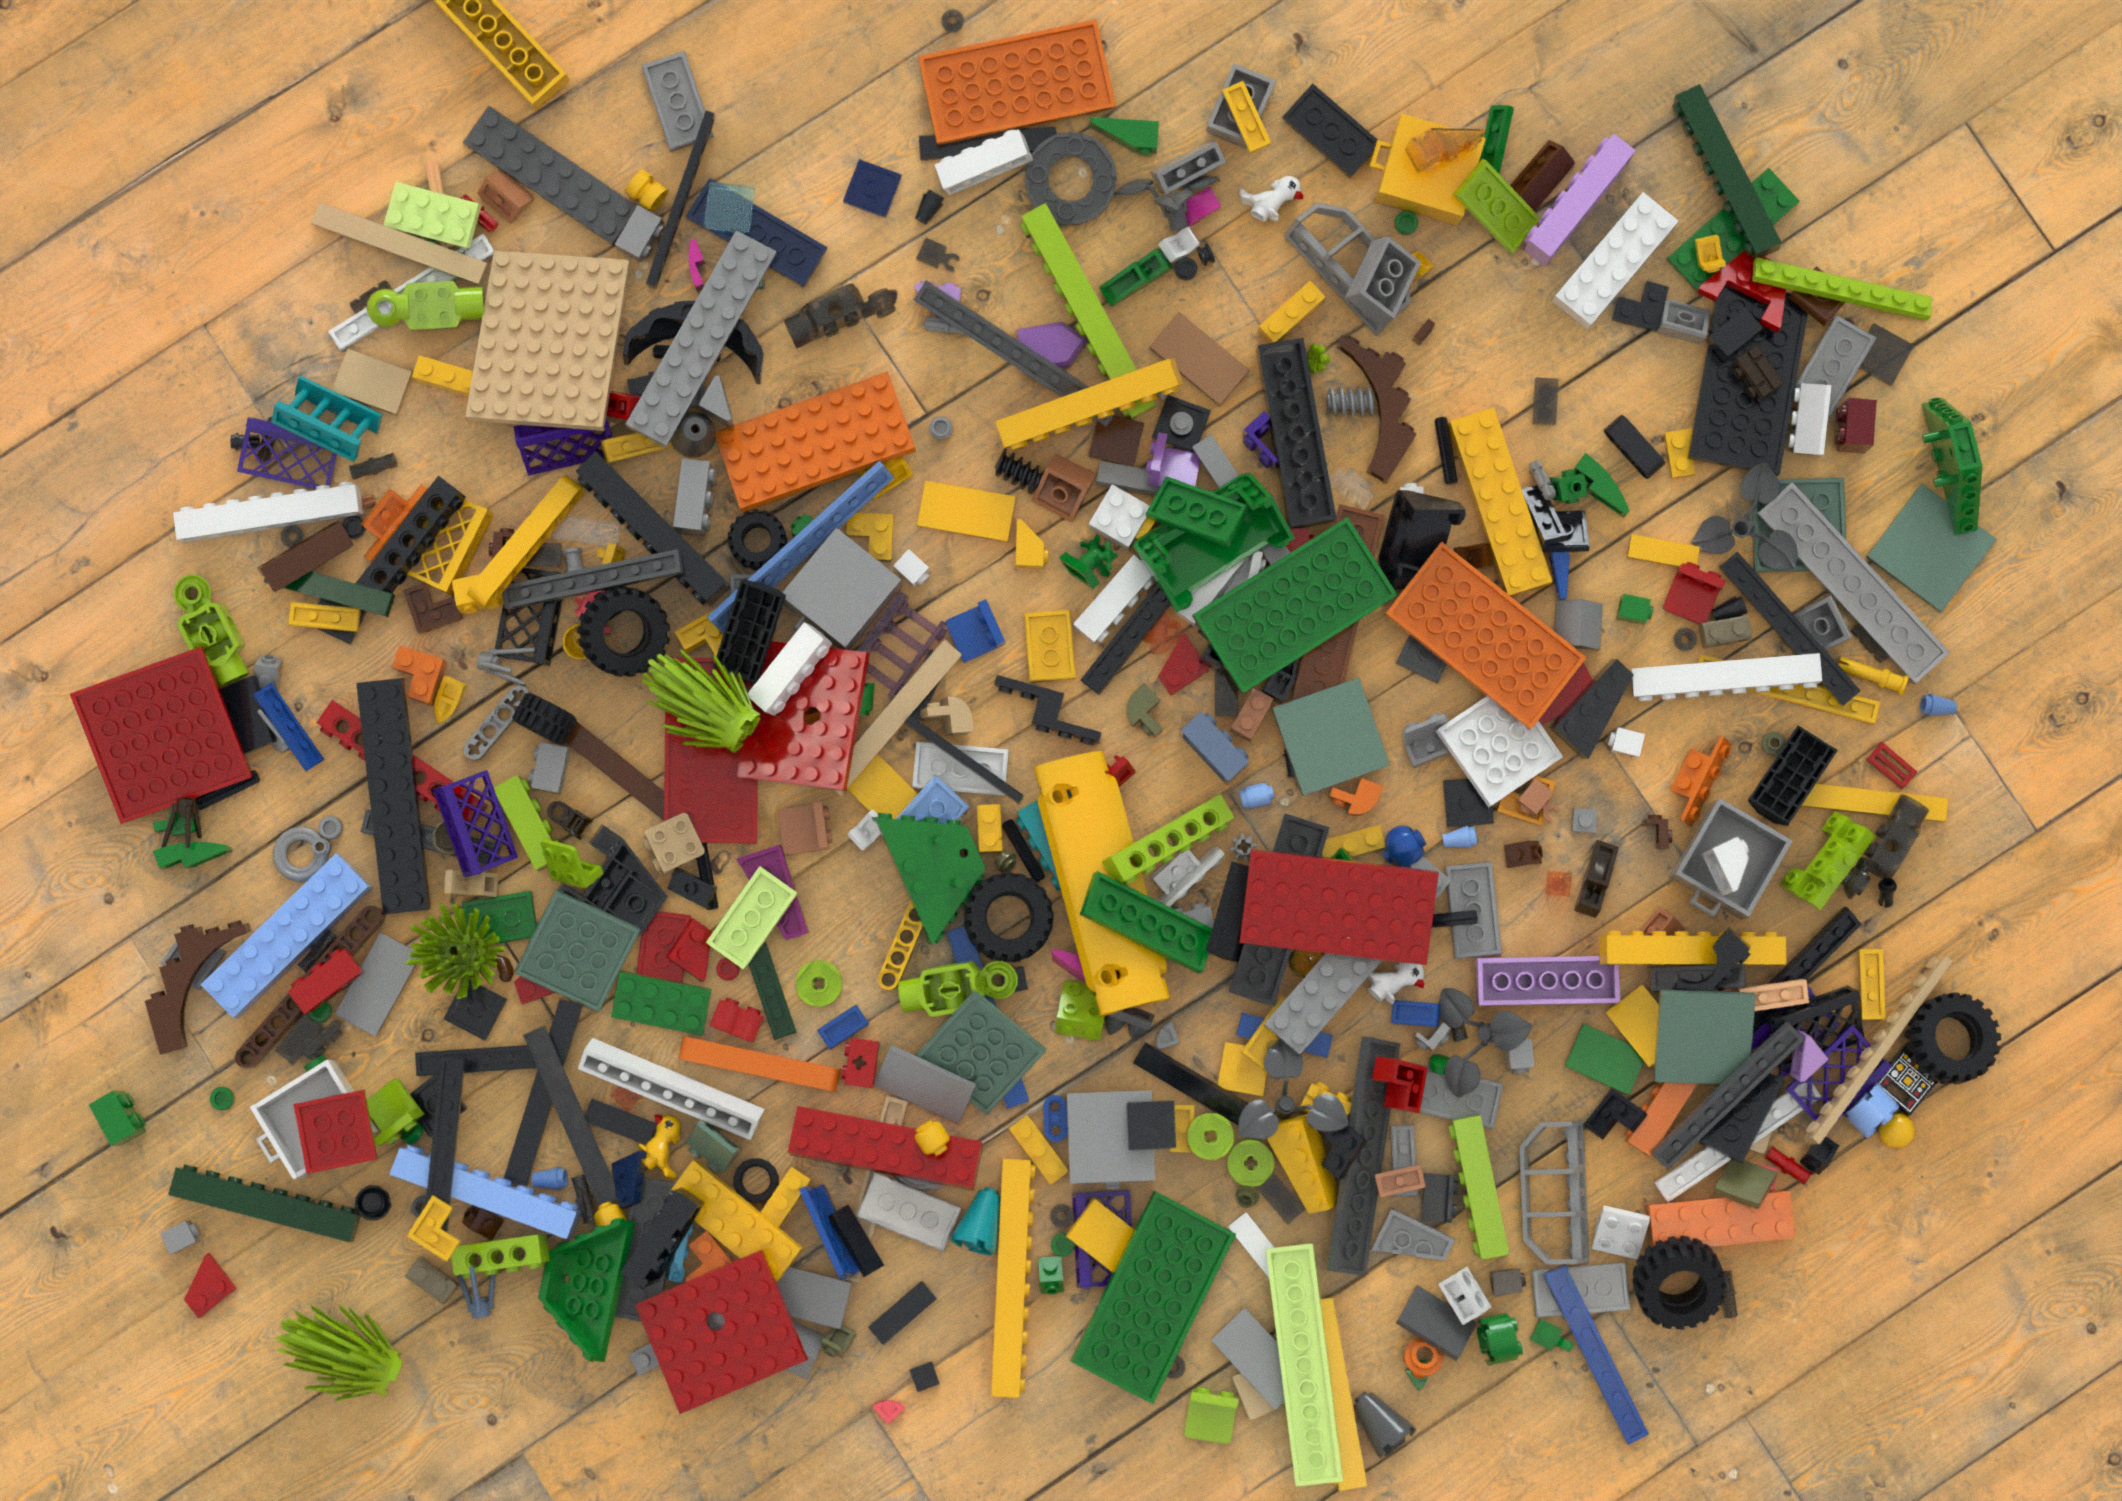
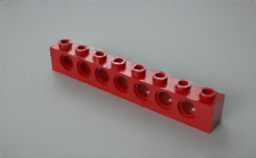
(336, 714)

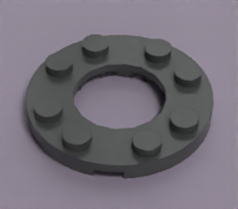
(1082, 147)

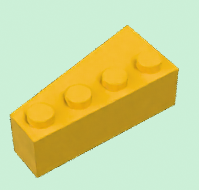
(1301, 1156)

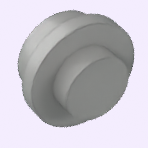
(1181, 423)
(940, 428)

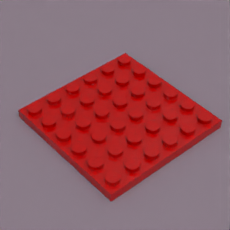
(161, 734)

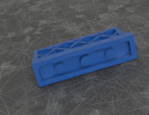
(820, 1207)

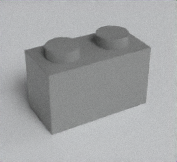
(640, 234)
(549, 768)
(1520, 1058)

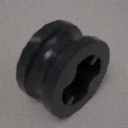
(1205, 254)

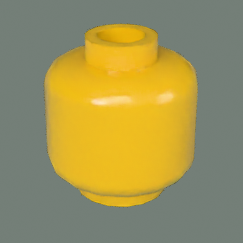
(932, 1137)
(607, 1213)

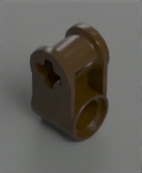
(570, 819)

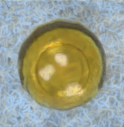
(1302, 961)

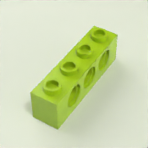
(535, 1254)

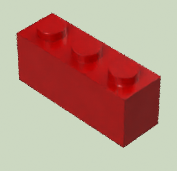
(325, 980)

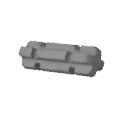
(1542, 480)

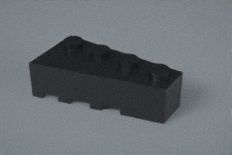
(1591, 710)
(663, 1238)

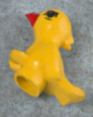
(657, 1149)

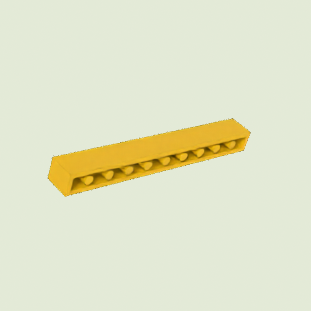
(1011, 1278)

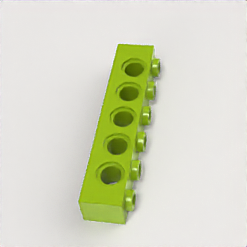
(1214, 810)

